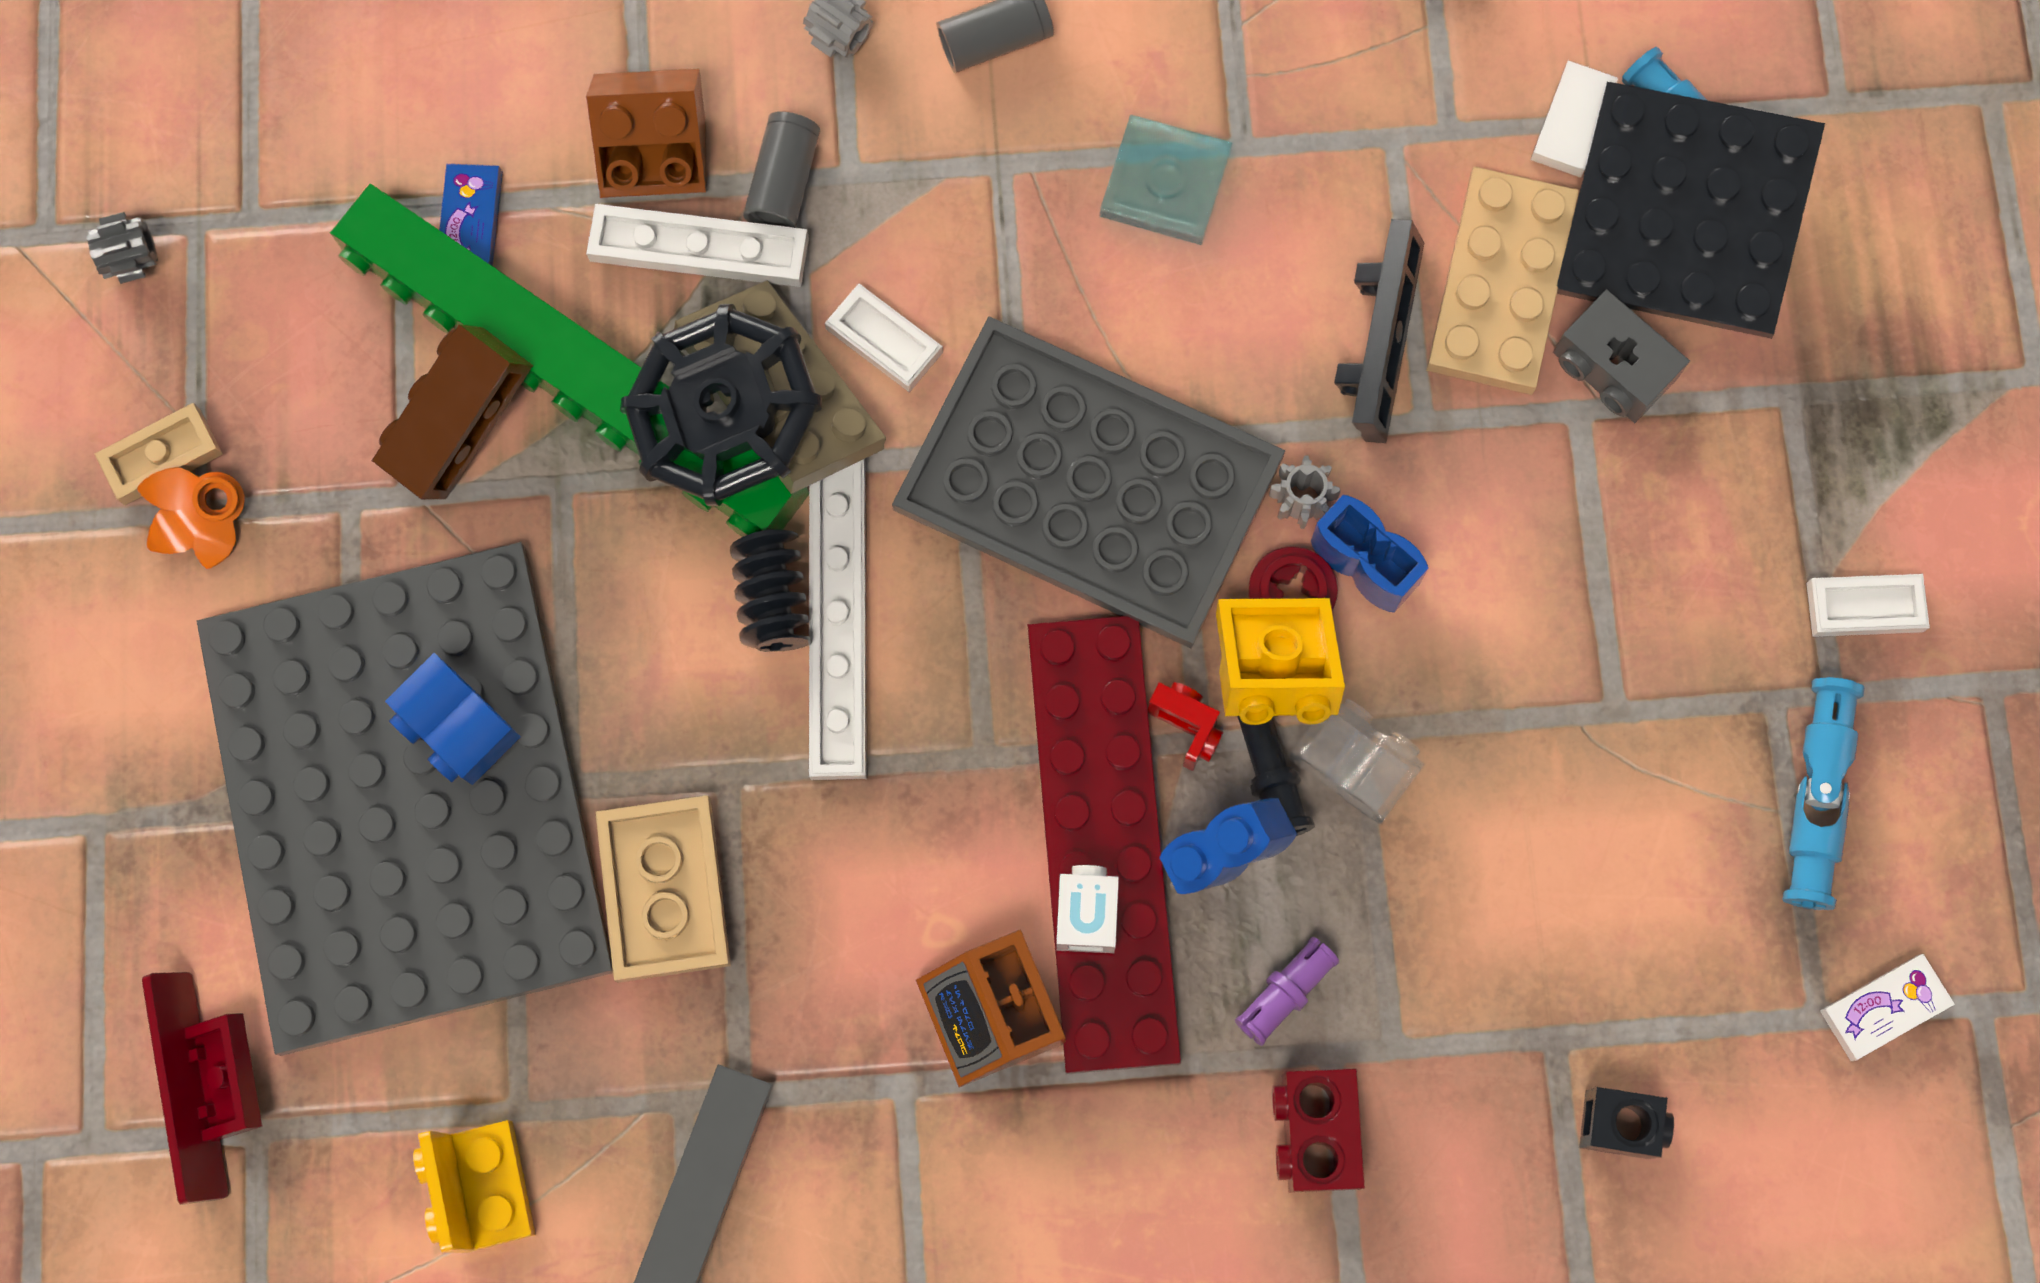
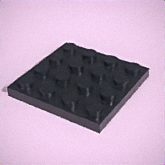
(1690, 208)

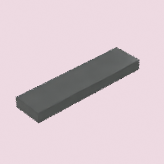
(705, 1178)

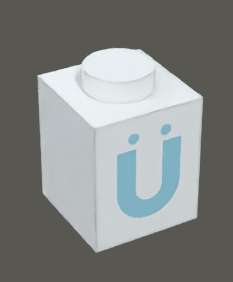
(1087, 910)

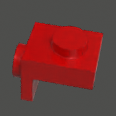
(1183, 709)

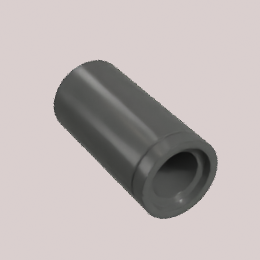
(993, 31)
(782, 170)

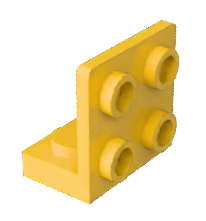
(474, 1188)

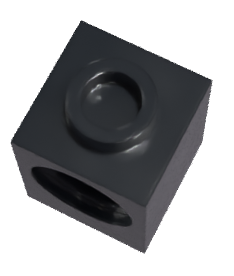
(1600, 1128)

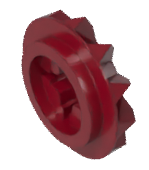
(1284, 566)

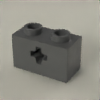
(1612, 331)

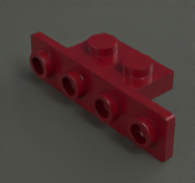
(202, 1083)

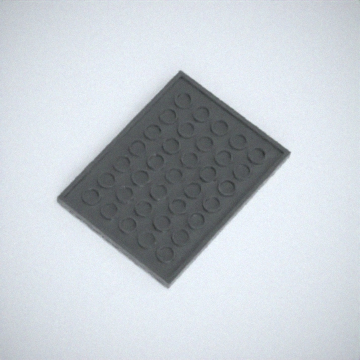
(359, 862)

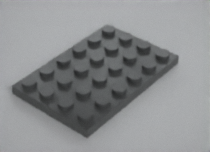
(1089, 481)

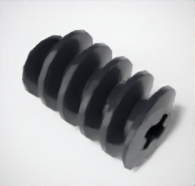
(766, 591)

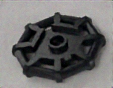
(745, 420)

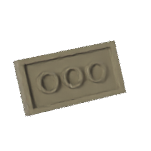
(837, 433)

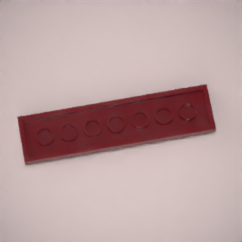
(1104, 814)

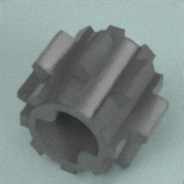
(122, 247)

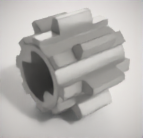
(838, 25)
(1302, 478)

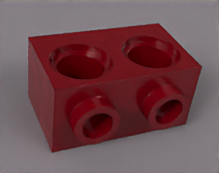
(1336, 1130)

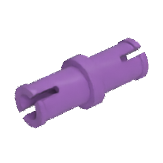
(1287, 990)

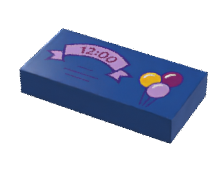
(472, 207)

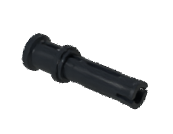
(1272, 775)

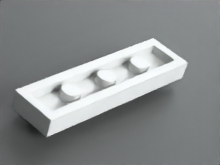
(697, 245)

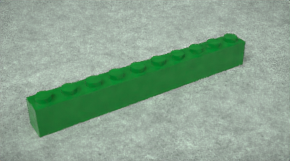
(566, 359)

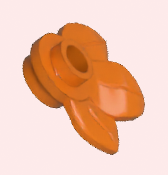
(186, 518)

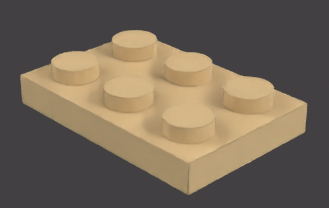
(662, 889)

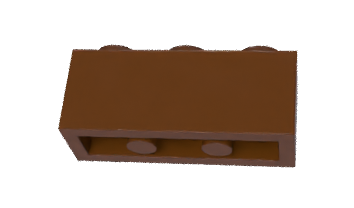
(450, 412)

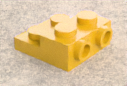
(1279, 659)

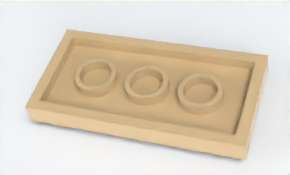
(1502, 280)

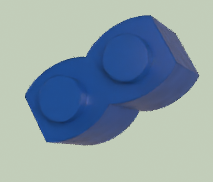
(1356, 545)
(451, 720)
(1227, 845)

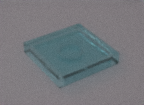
(1165, 179)

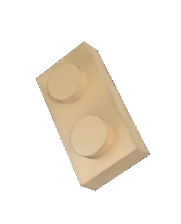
(173, 441)

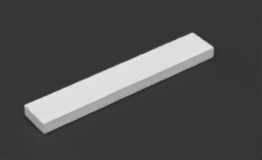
(838, 625)

